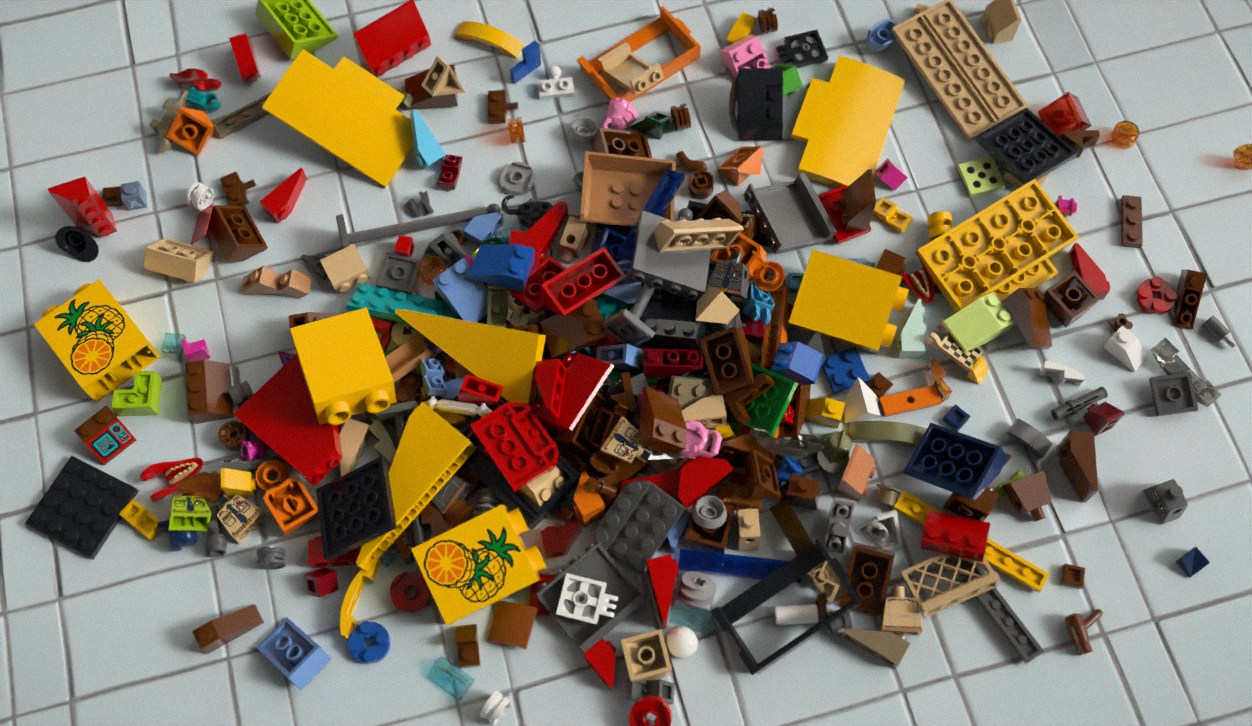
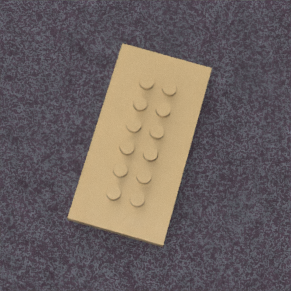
(959, 68)

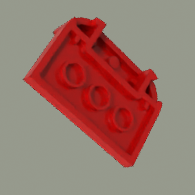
(517, 443)

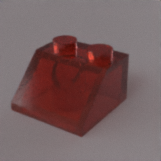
(1065, 114)

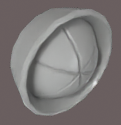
(582, 130)
(709, 512)

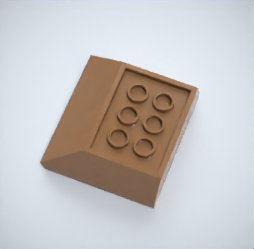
(619, 187)

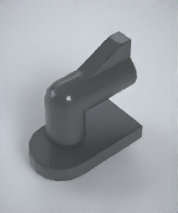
(412, 206)

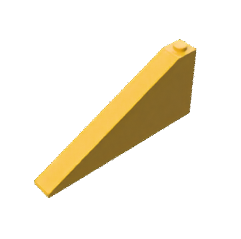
(486, 350)
(422, 465)

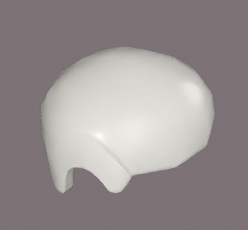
(681, 642)

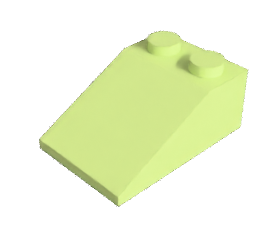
(979, 322)

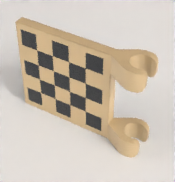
(952, 349)

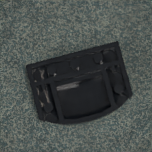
(757, 104)

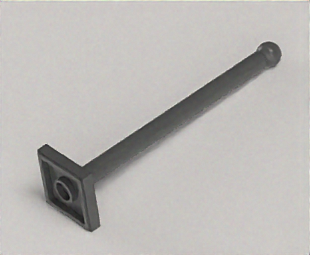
(408, 227)
(627, 325)
(398, 415)

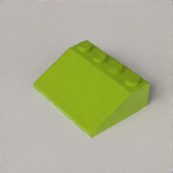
(295, 25)

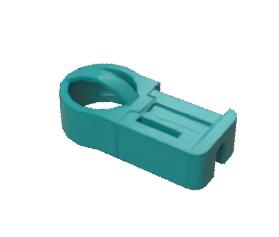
(201, 99)

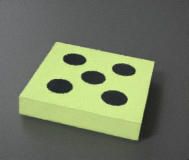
(981, 176)

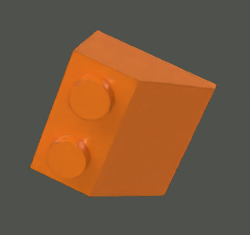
(587, 506)

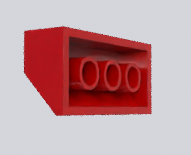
(84, 206)
(581, 282)

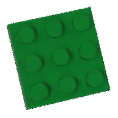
(770, 406)

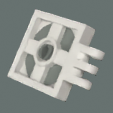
(584, 599)

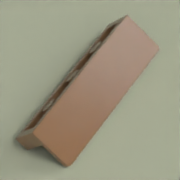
(407, 357)

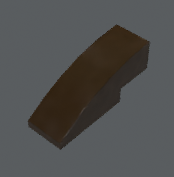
(791, 526)

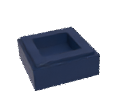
(956, 418)

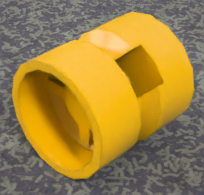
(939, 223)

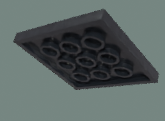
(1026, 146)
(81, 507)
(355, 509)

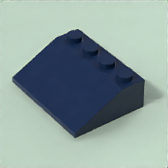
(955, 461)

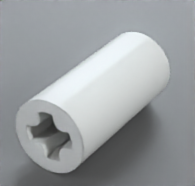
(796, 614)

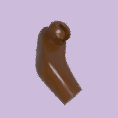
(690, 165)

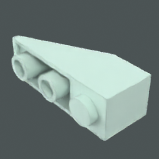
(911, 340)

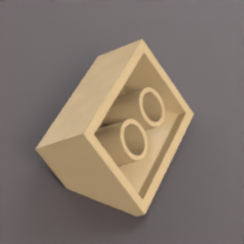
(178, 260)

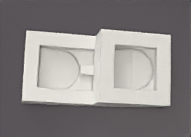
(1066, 375)

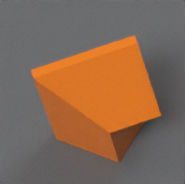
(191, 130)
(742, 163)

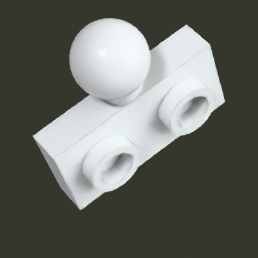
(556, 86)

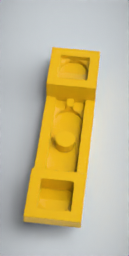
(490, 35)
(348, 622)

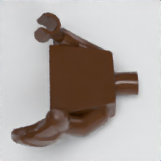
(603, 426)
(605, 484)

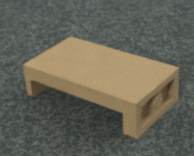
(629, 69)

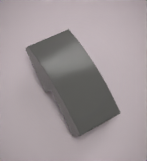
(1027, 435)

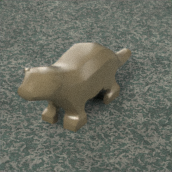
(166, 122)

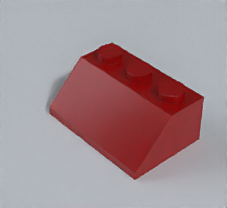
(955, 535)

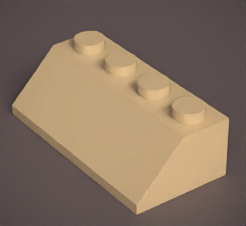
(696, 234)

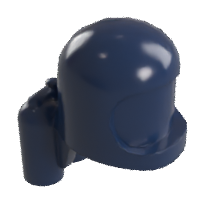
(178, 538)

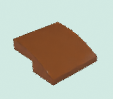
(512, 624)

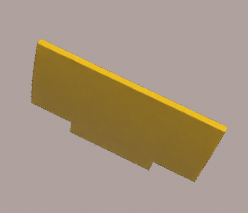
(345, 114)
(846, 122)
(999, 248)

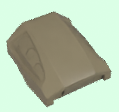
(520, 314)

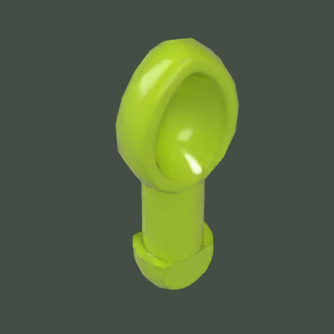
(1002, 494)

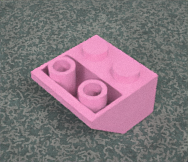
(745, 54)

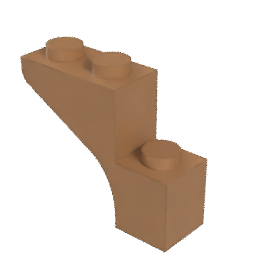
(269, 282)

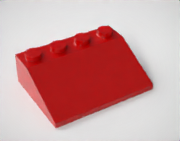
(392, 39)
(581, 384)

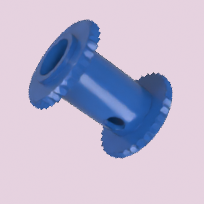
(787, 468)

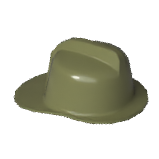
(836, 451)

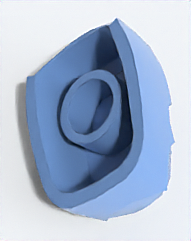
(880, 36)

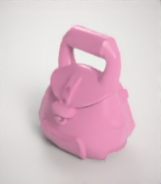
(620, 114)
(698, 441)

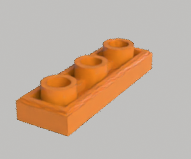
(920, 399)

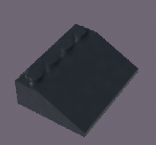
(673, 325)

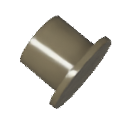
(887, 495)

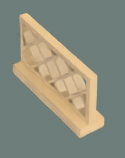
(954, 595)

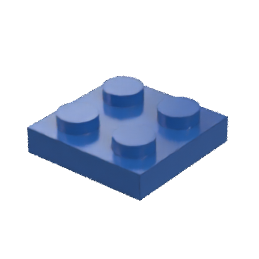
(844, 369)

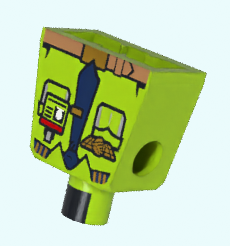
(189, 513)

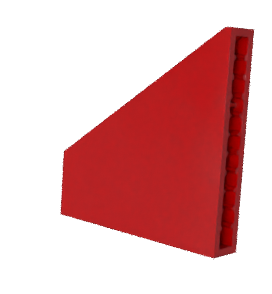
(287, 424)

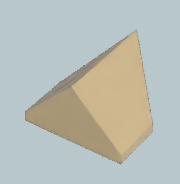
(441, 79)
(715, 307)

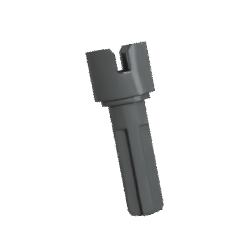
(248, 466)

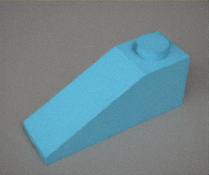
(425, 145)

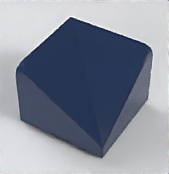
(1192, 561)

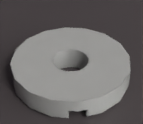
(517, 187)

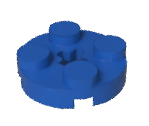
(366, 631)

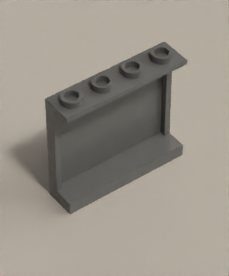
(790, 215)
(674, 271)
(597, 566)

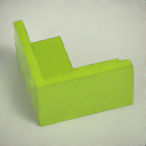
(142, 399)

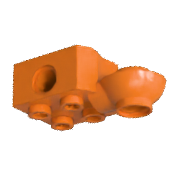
(755, 259)
(286, 497)

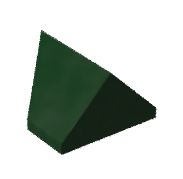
(653, 124)

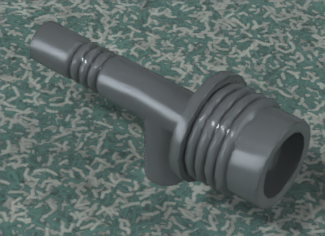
(217, 541)

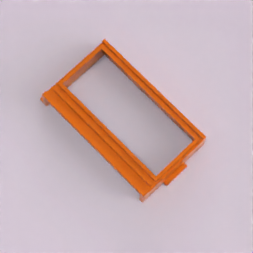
(664, 23)

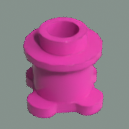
(1066, 206)
(252, 450)

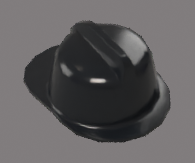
(77, 243)

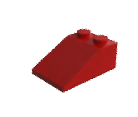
(543, 272)
(662, 577)

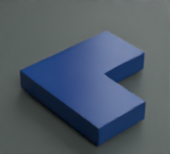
(530, 62)

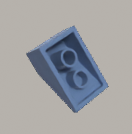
(464, 295)
(294, 653)

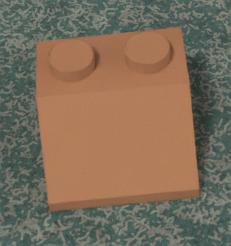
(856, 474)

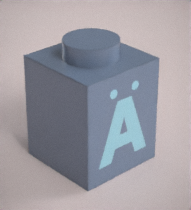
(133, 195)

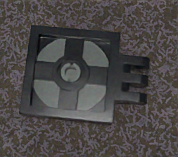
(802, 49)

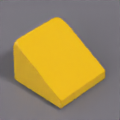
(978, 371)

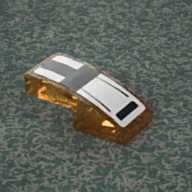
(936, 375)

